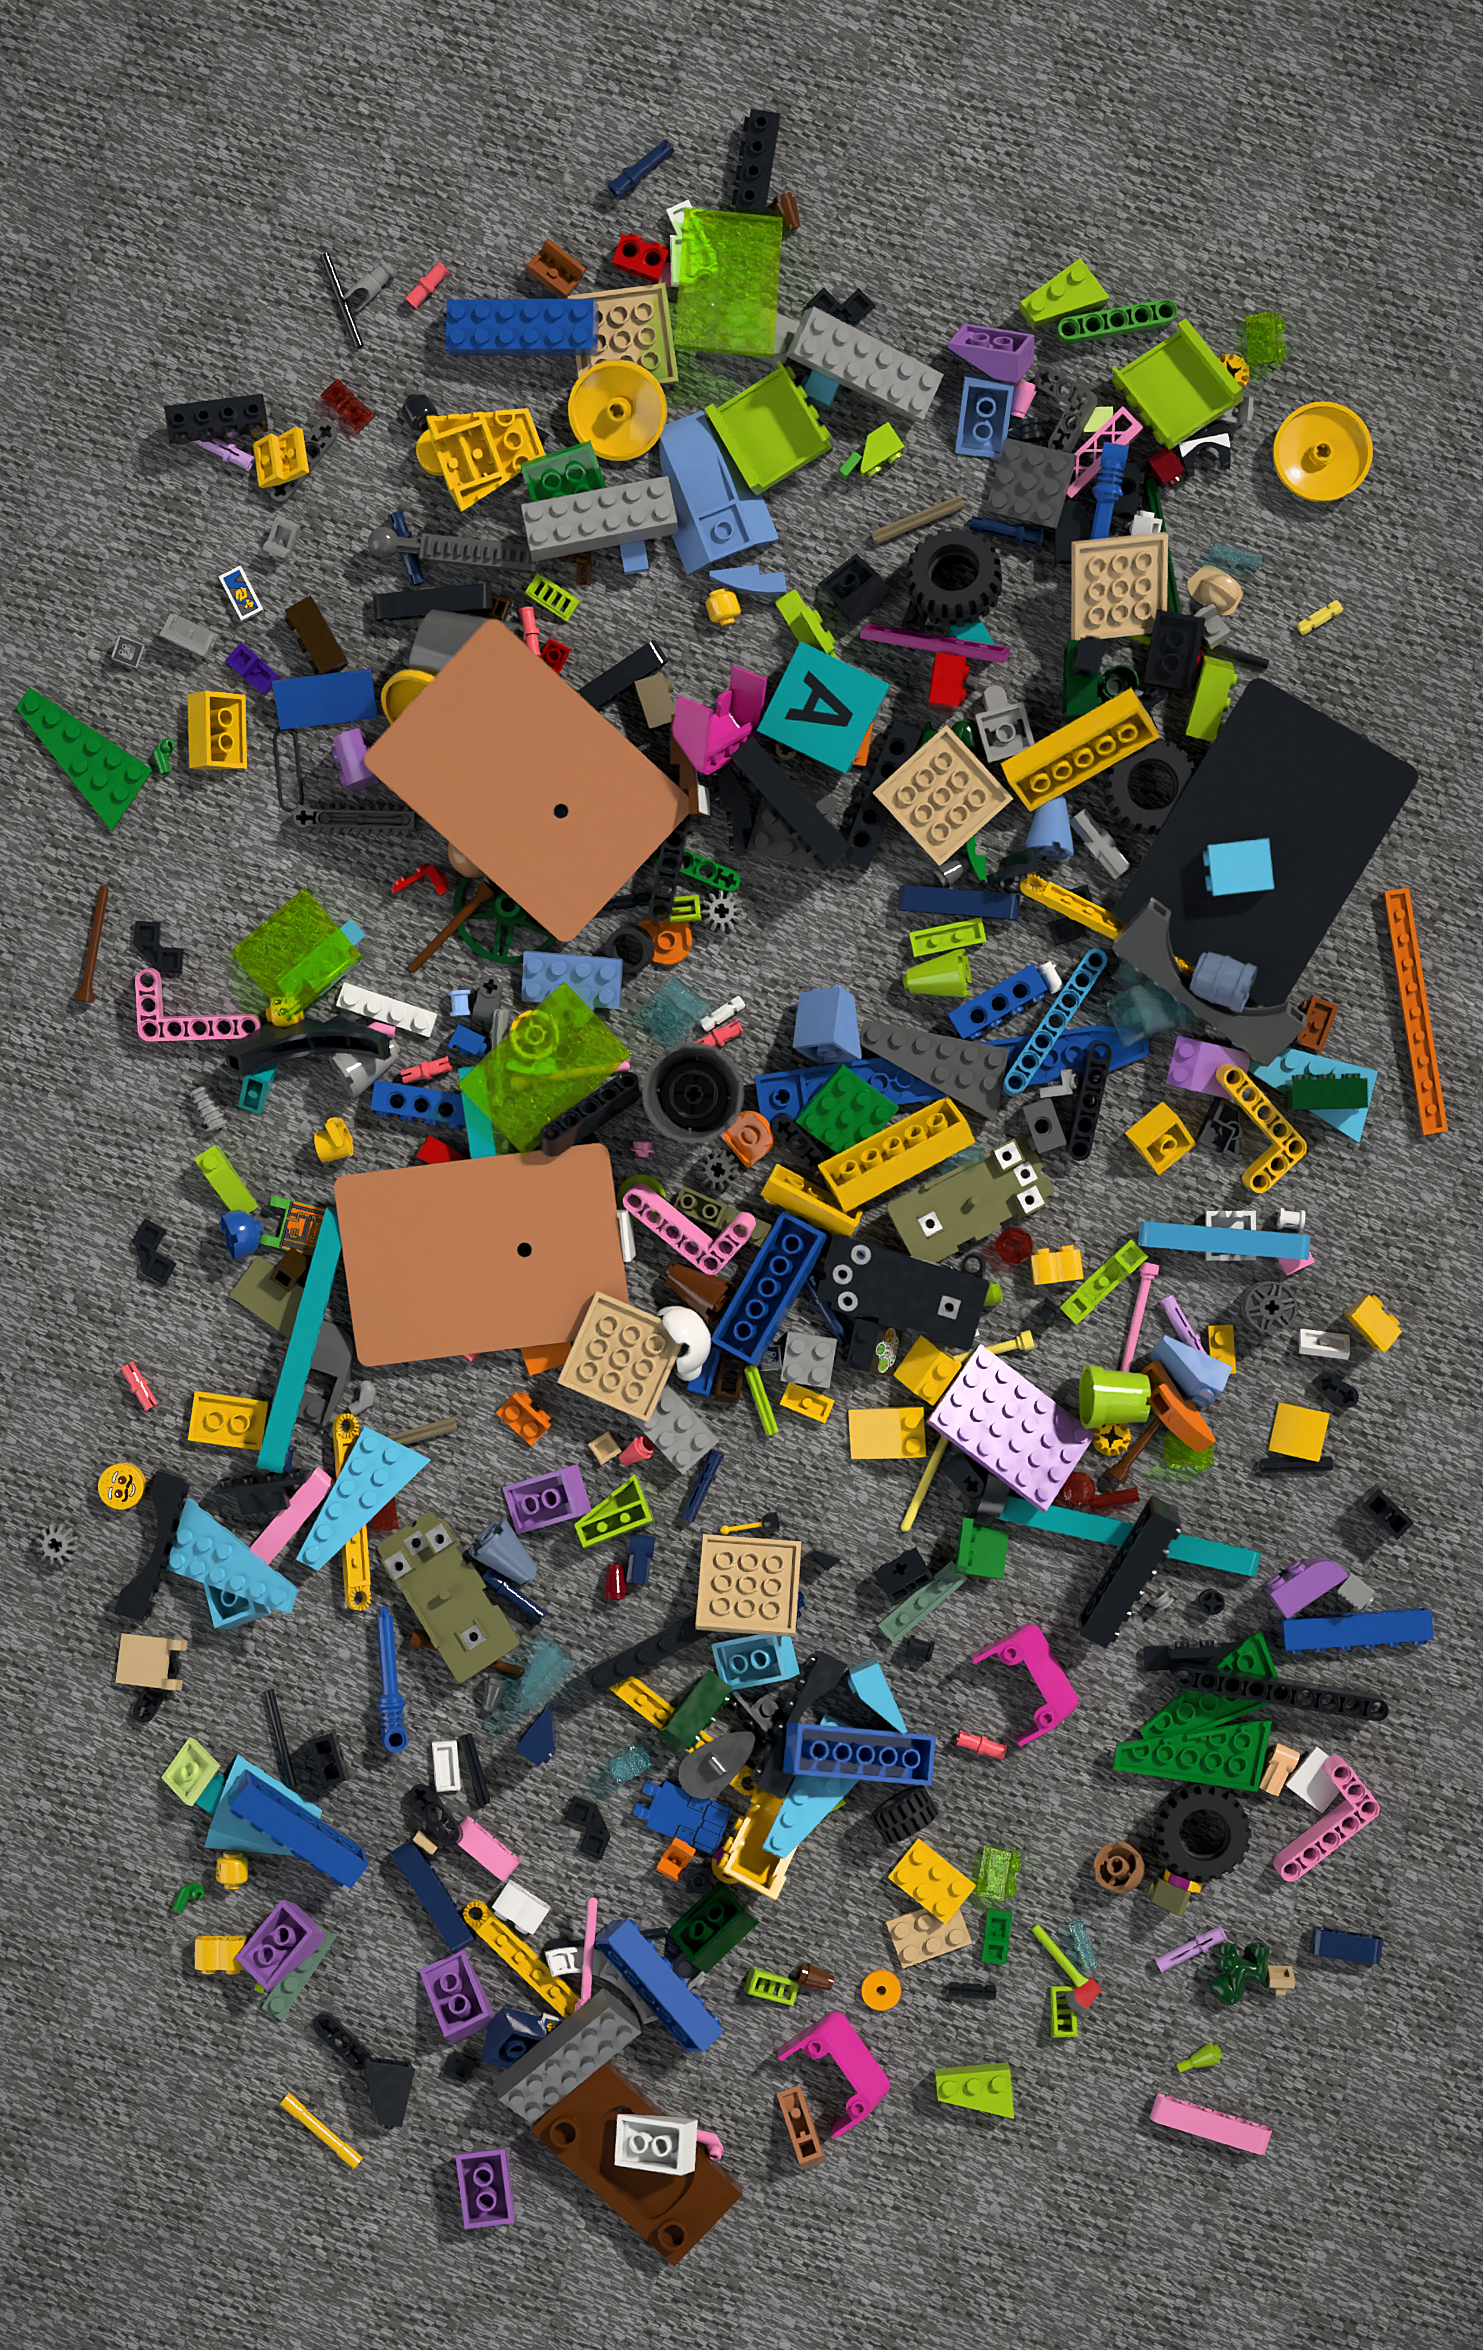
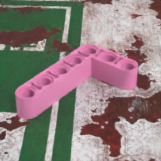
(186, 1022)
(688, 1231)
(1331, 1823)

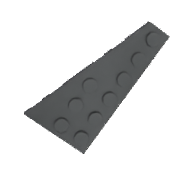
(954, 1066)

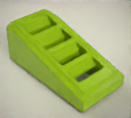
(547, 604)
(751, 1981)
(1055, 2033)

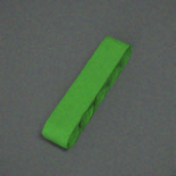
(1126, 314)

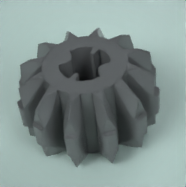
(725, 1165)

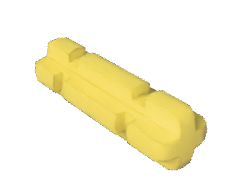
(1319, 617)

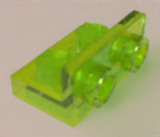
(1265, 339)
(1177, 1454)
(998, 1873)

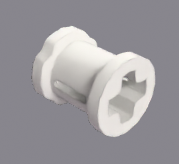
(1291, 1219)

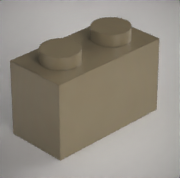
(656, 700)

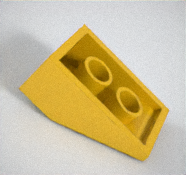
(887, 1432)

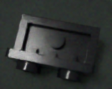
(1016, 868)

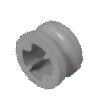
(1161, 1601)

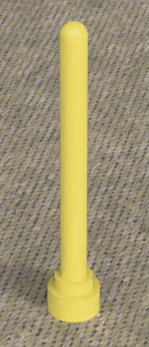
(1023, 1342)
(925, 1483)

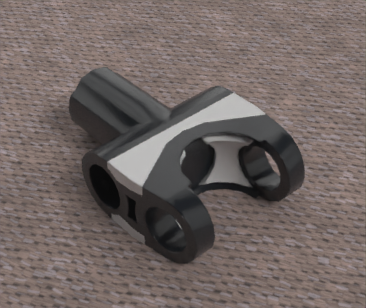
(1209, 438)

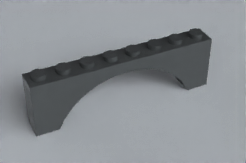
(1256, 1030)

